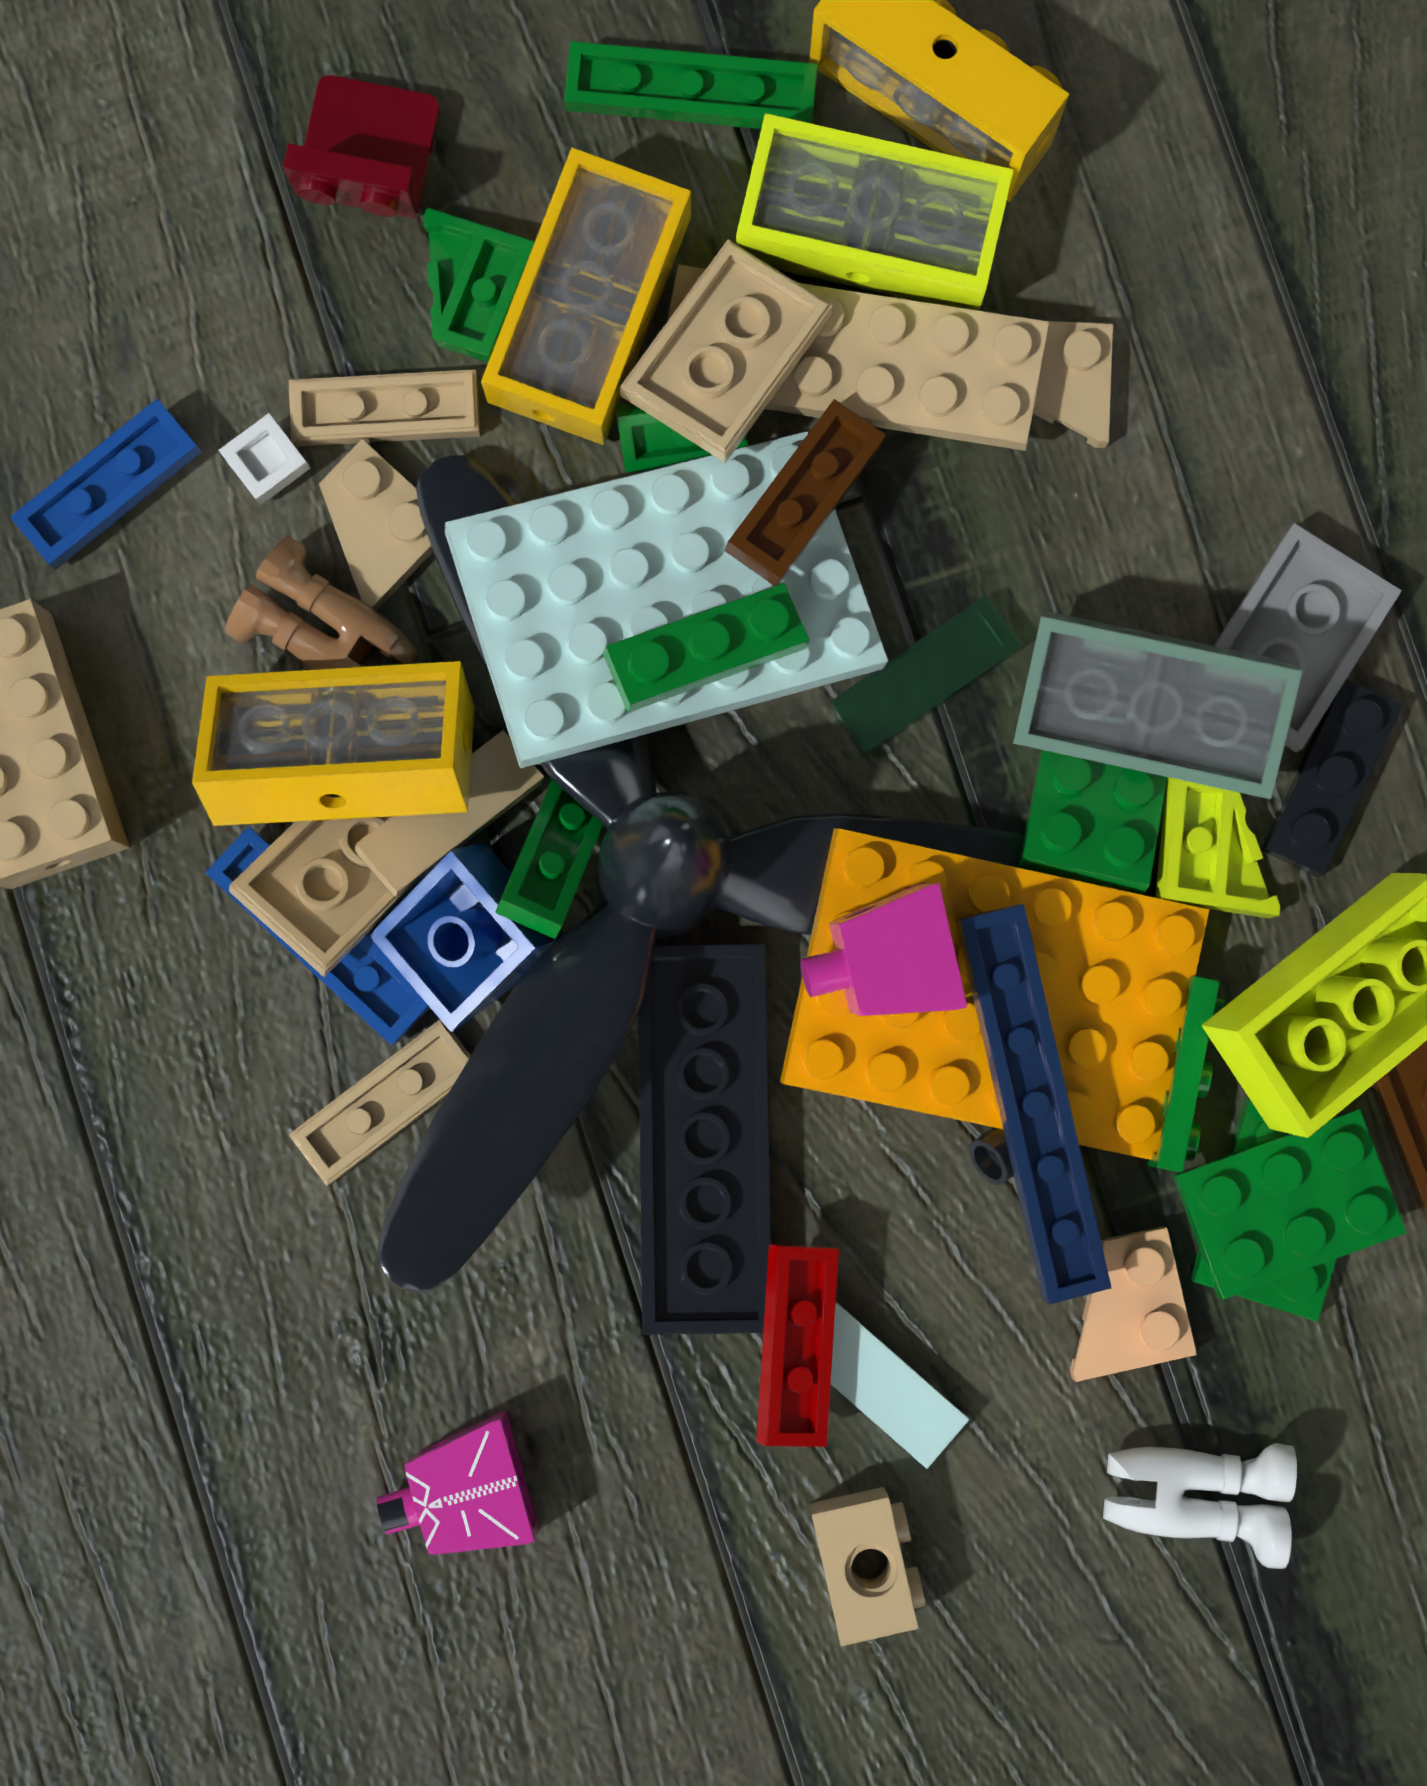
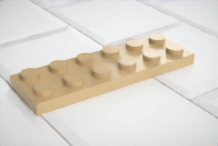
(915, 366)

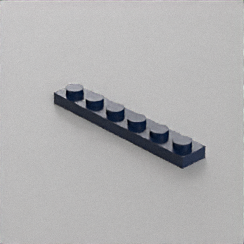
(1033, 1103)

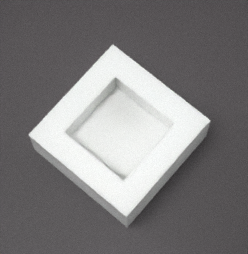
(264, 459)

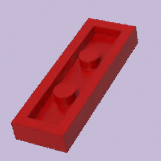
(797, 1346)

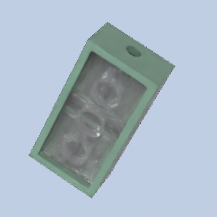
(1158, 704)

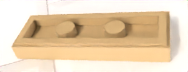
(384, 408)
(412, 845)
(382, 1103)

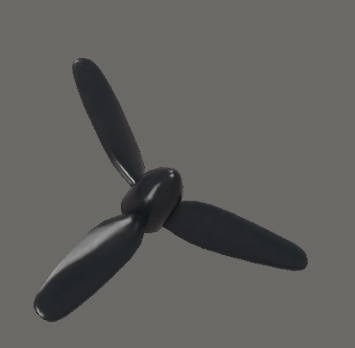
(573, 1009)

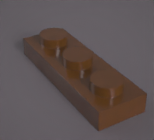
(804, 493)

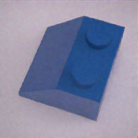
(453, 940)

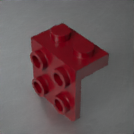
(365, 147)

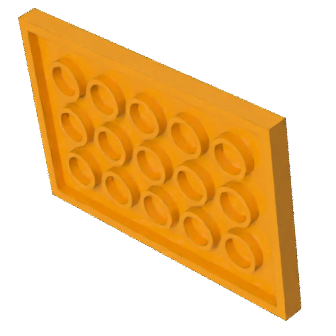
(1108, 971)

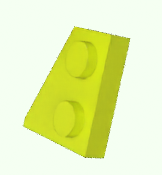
(1210, 852)

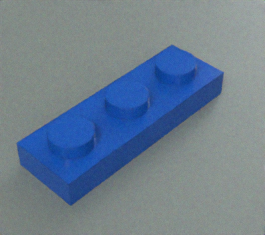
(105, 484)

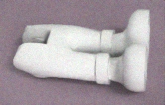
(1176, 1516)

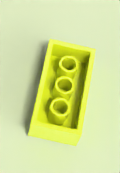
(1332, 1010)

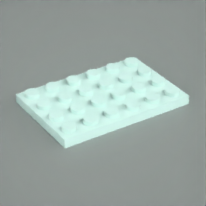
(628, 556)

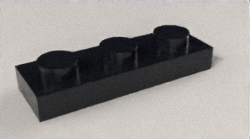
(1331, 778)

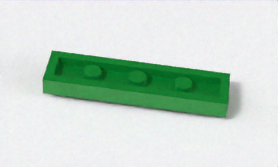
(686, 85)

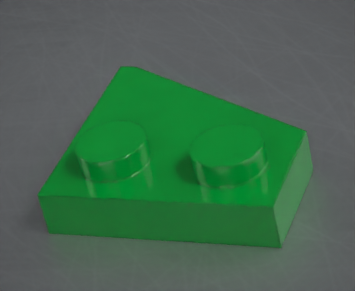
(472, 281)

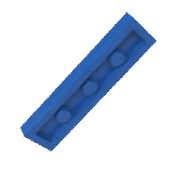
(361, 979)

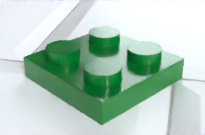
(1093, 822)

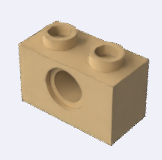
(860, 1605)

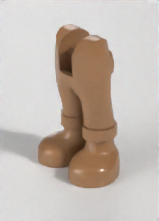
(356, 622)

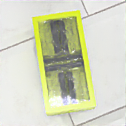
(873, 213)

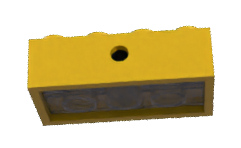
(940, 80)
(587, 296)
(335, 744)

